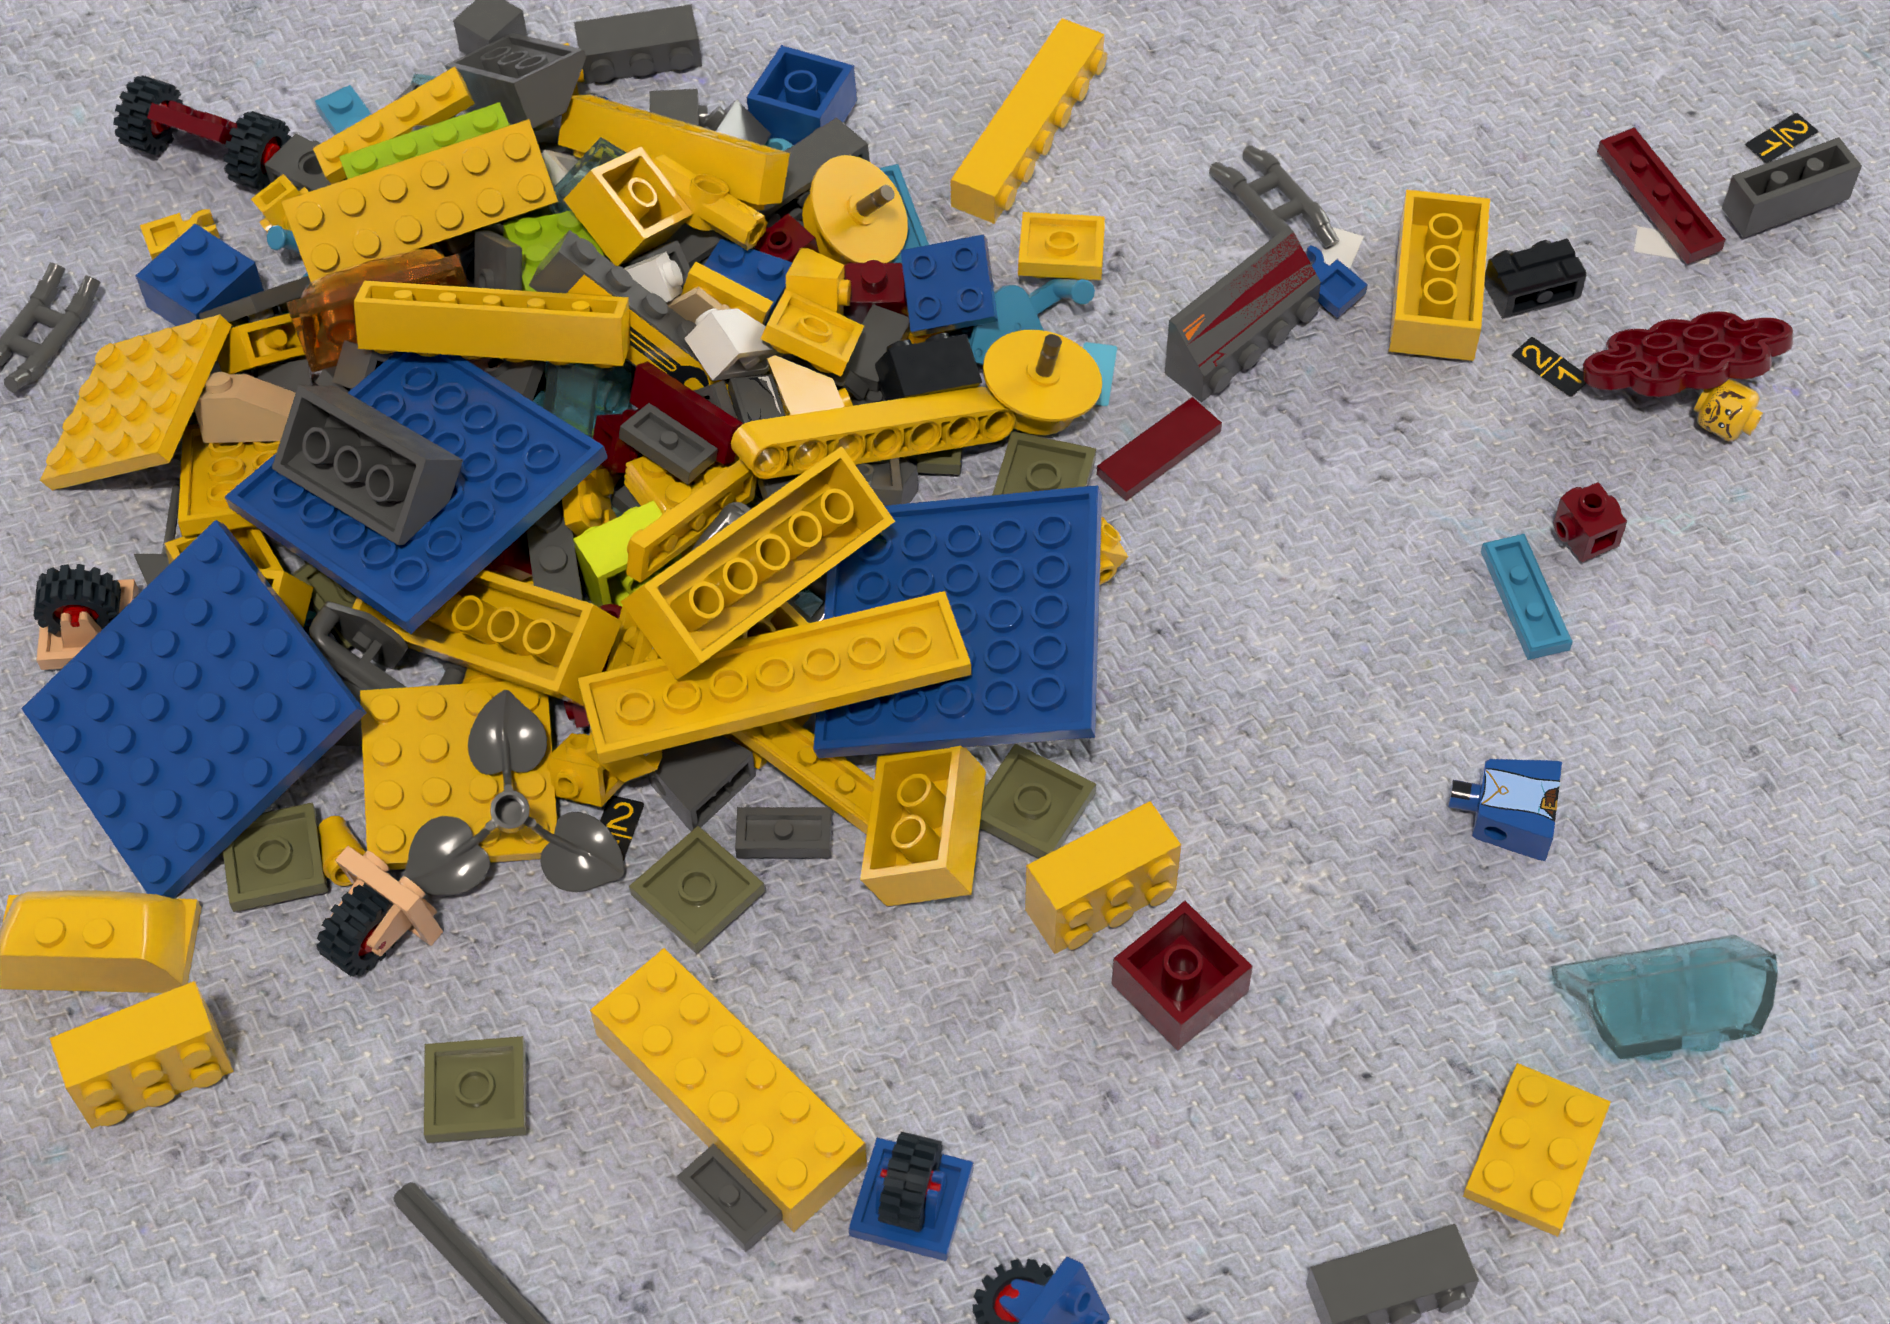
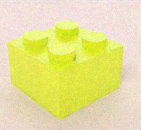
(604, 555)

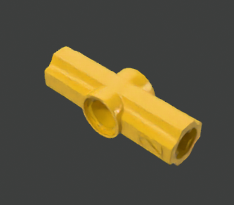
(712, 205)

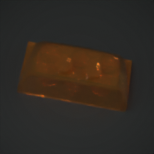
(326, 306)

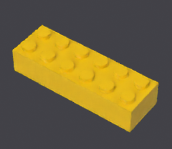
(421, 200)
(757, 563)
(516, 634)
(729, 1087)

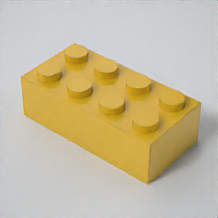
(1440, 275)

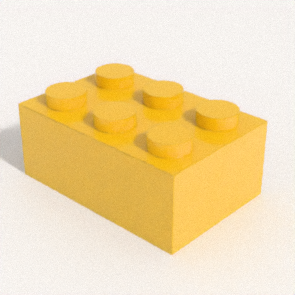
(923, 825)
(1102, 878)
(141, 1055)

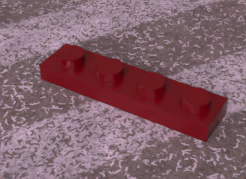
(1661, 195)

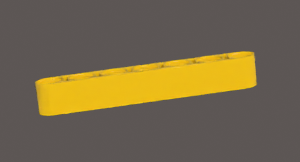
(873, 431)

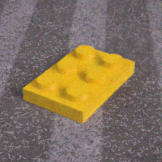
(1537, 1149)

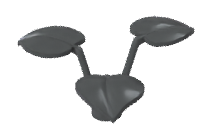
(450, 861)

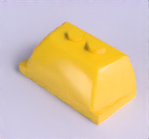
(97, 941)

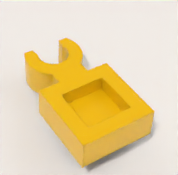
(164, 231)

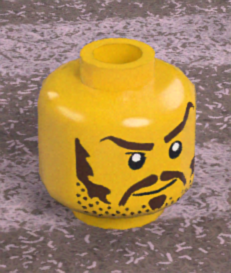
(1729, 410)

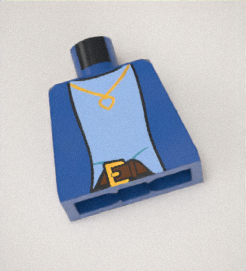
(1512, 804)

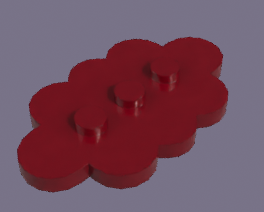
(1688, 354)

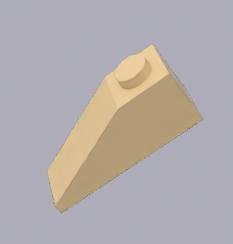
(242, 409)

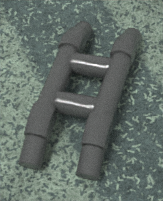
(1274, 177)
(37, 310)

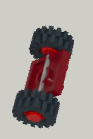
(153, 112)

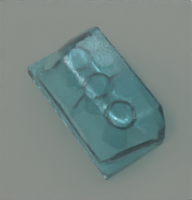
(1673, 996)

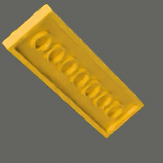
(775, 677)

